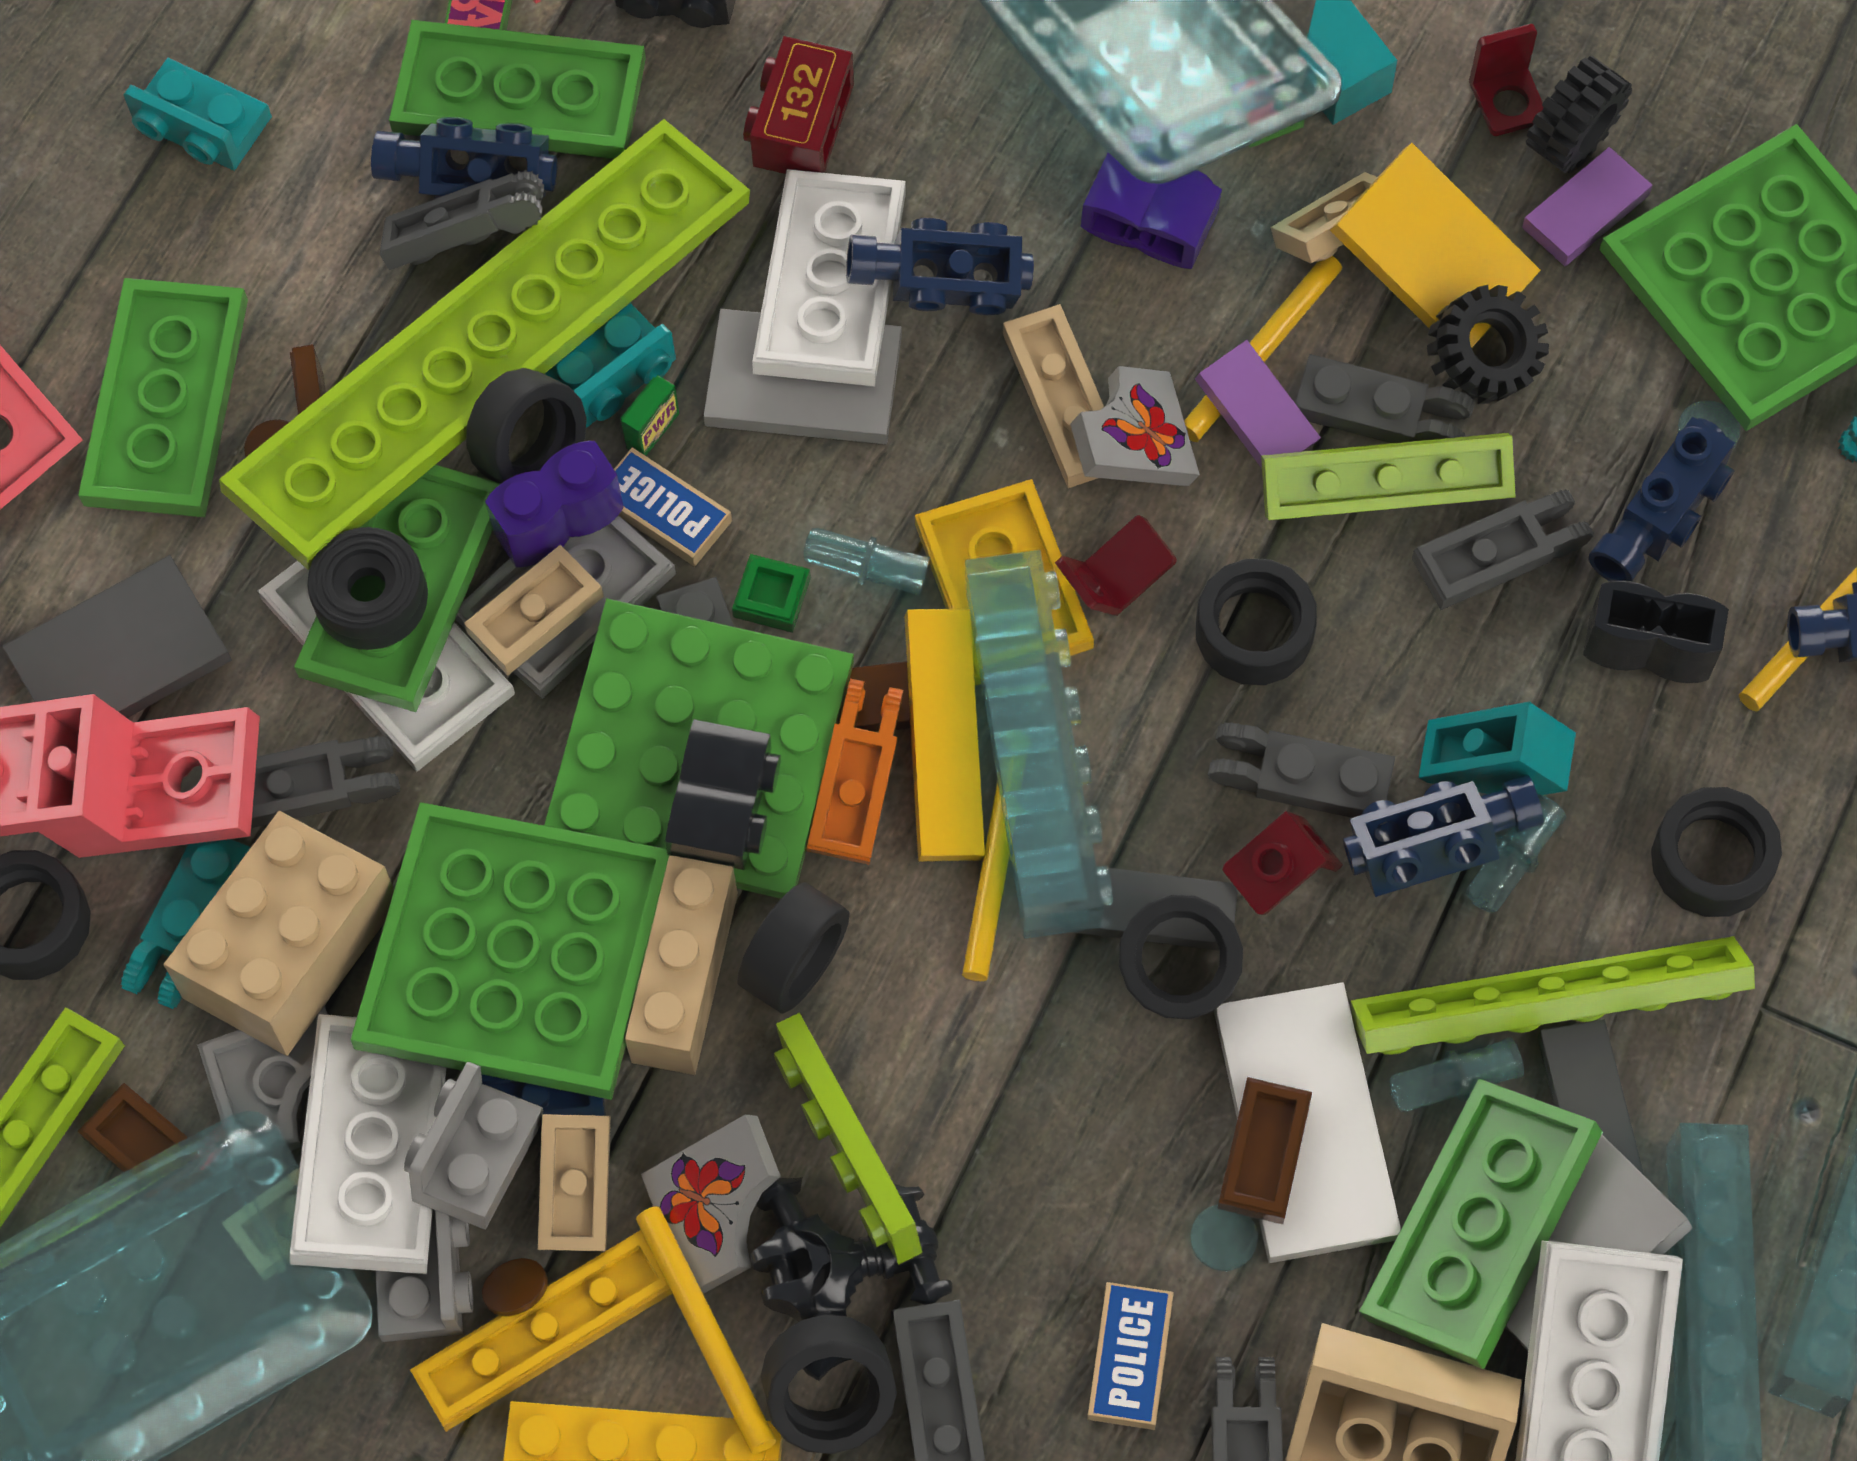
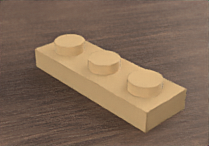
(1054, 381)

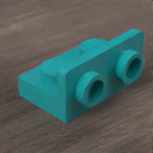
(198, 114)
(615, 362)

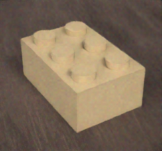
(282, 933)

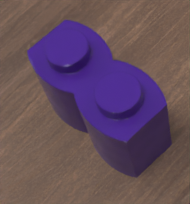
(1157, 219)
(565, 499)

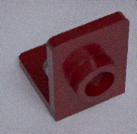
(1502, 65)
(1120, 567)
(1279, 862)

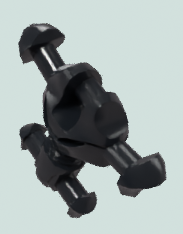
(819, 1268)

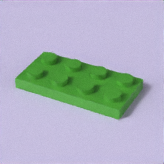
(557, 85)
(163, 397)
(448, 530)
(1481, 1222)

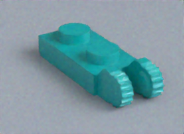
(188, 893)

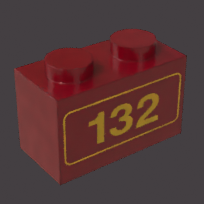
(800, 106)

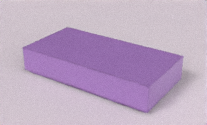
(1587, 206)
(1256, 404)

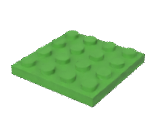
(1753, 274)
(636, 713)
(512, 950)

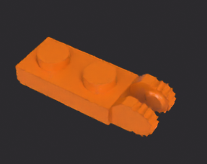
(855, 780)

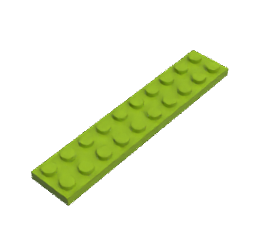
(515, 312)

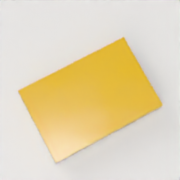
(1429, 240)
(996, 525)

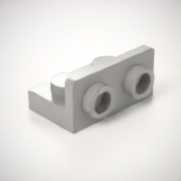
(471, 1148)
(430, 1302)

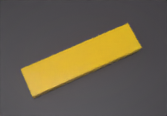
(944, 735)
(524, 1345)

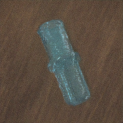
(866, 560)
(1517, 856)
(1455, 1075)

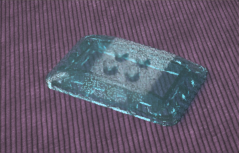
(1171, 78)
(165, 1303)

